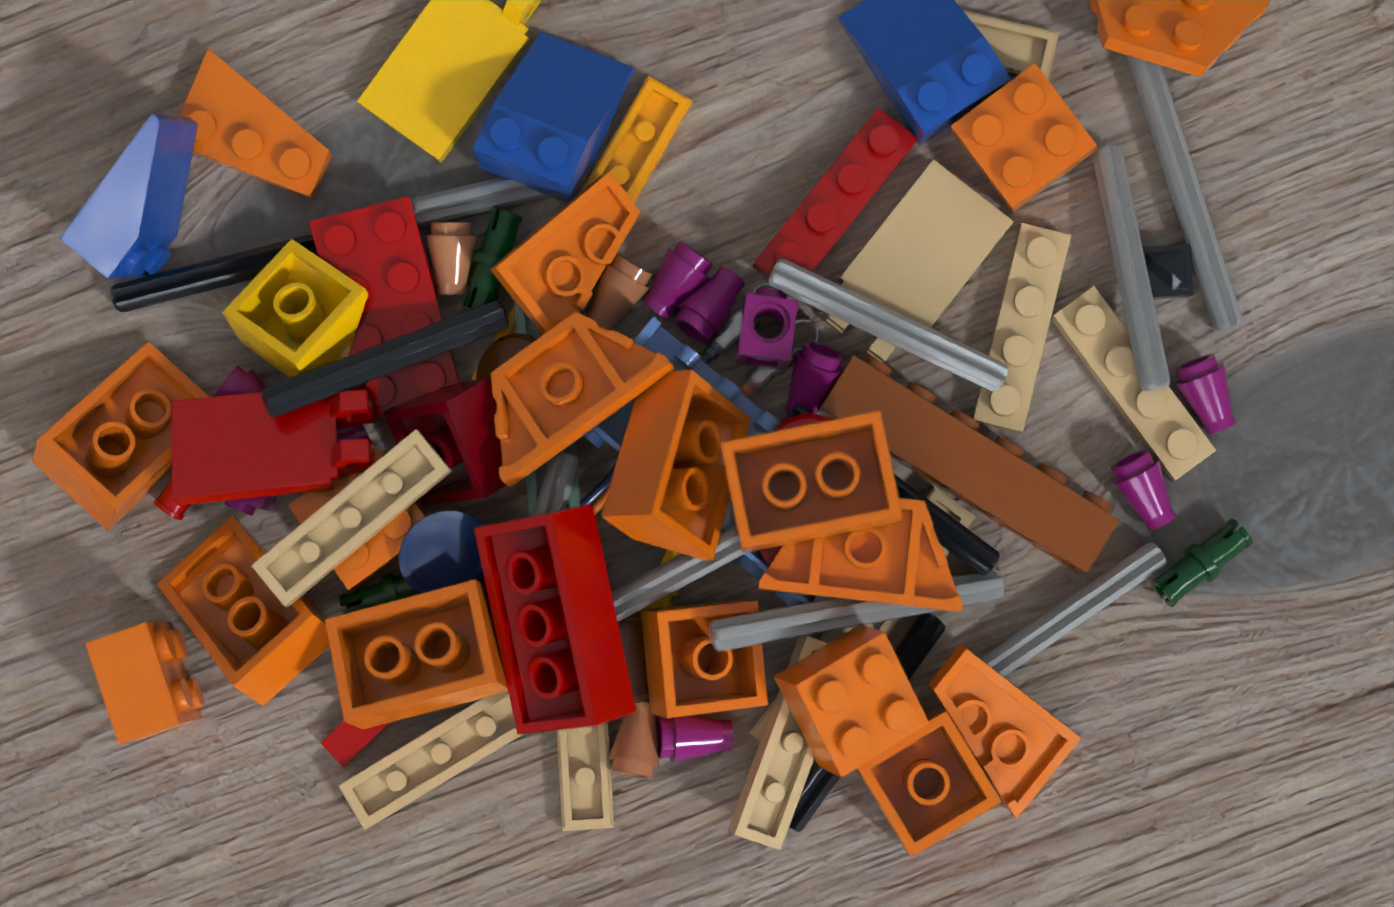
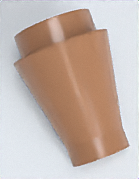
(451, 256)
(618, 291)
(636, 744)

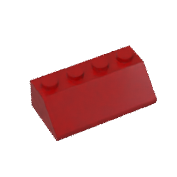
(555, 620)

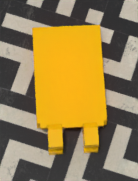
(447, 69)

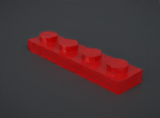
(839, 195)

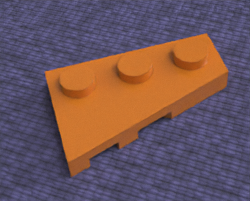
(1003, 727)

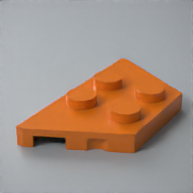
(1175, 32)
(565, 389)
(875, 564)

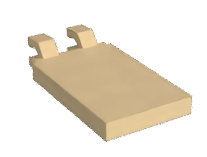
(924, 251)

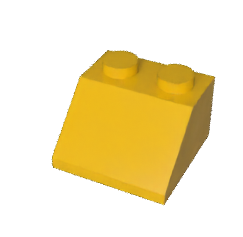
(298, 311)

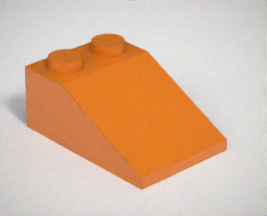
(117, 437)
(240, 618)

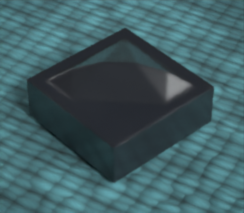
(1169, 271)

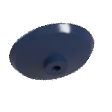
(441, 552)

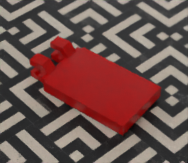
(238, 451)

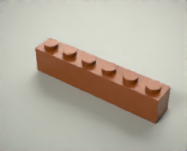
(975, 468)

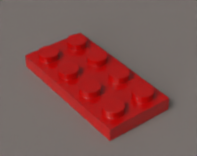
(387, 257)

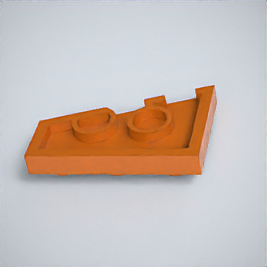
(250, 132)
(566, 255)

